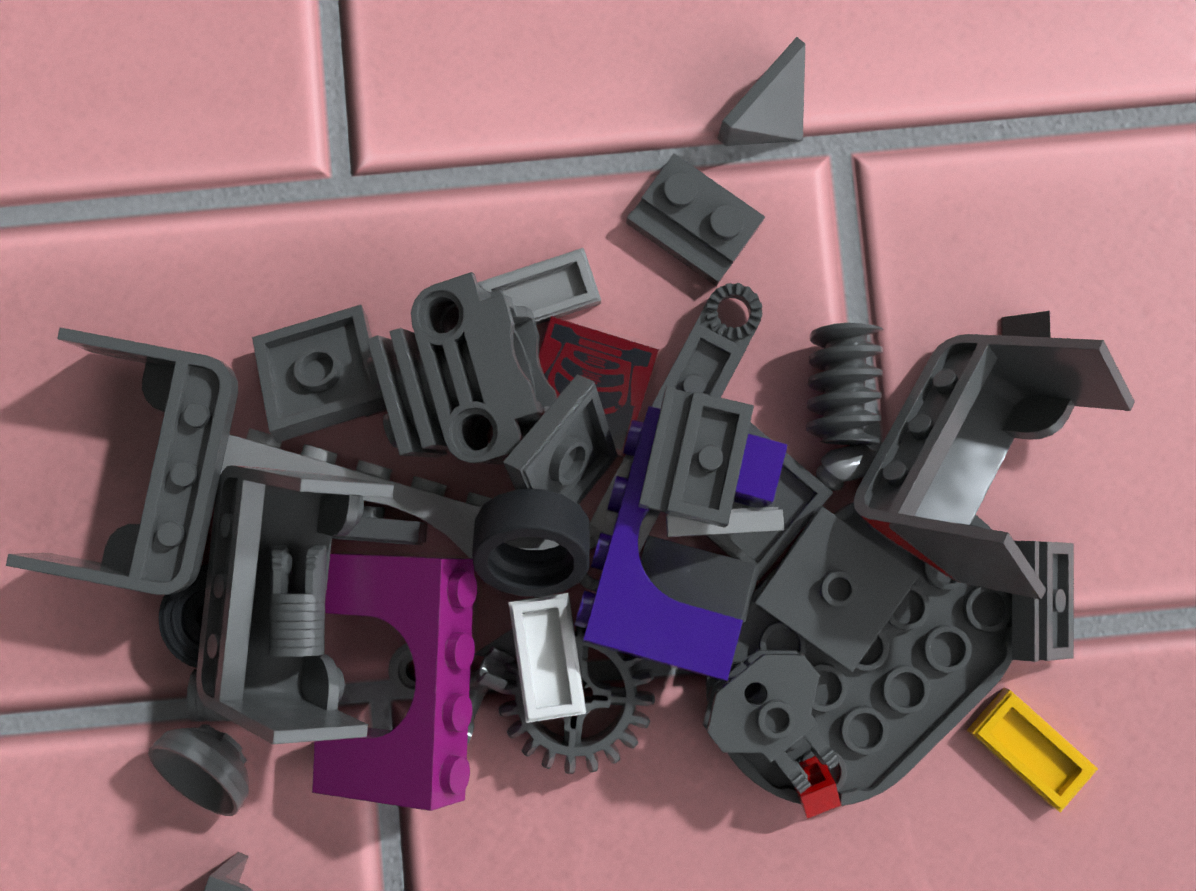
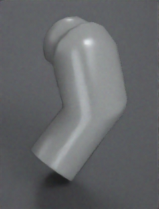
(844, 465)

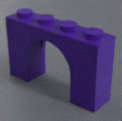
(628, 608)

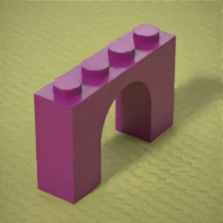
(426, 755)

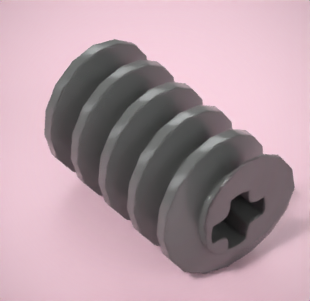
(843, 383)

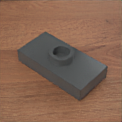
(377, 529)

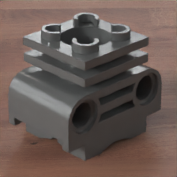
(460, 373)

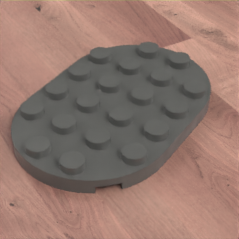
(909, 689)

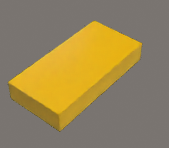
(1032, 749)

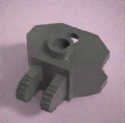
(773, 716)

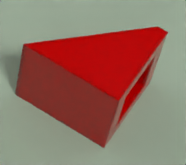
(822, 793)

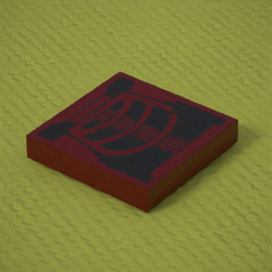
(614, 364)

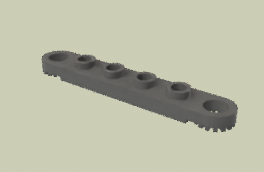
(702, 367)

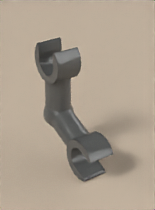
(485, 678)

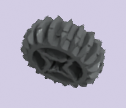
(603, 696)

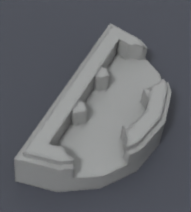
(741, 521)

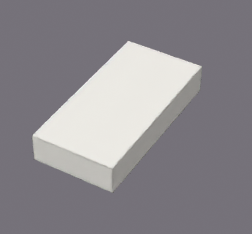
(547, 657)

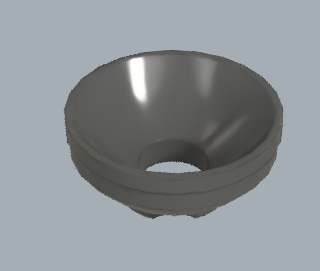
(203, 767)

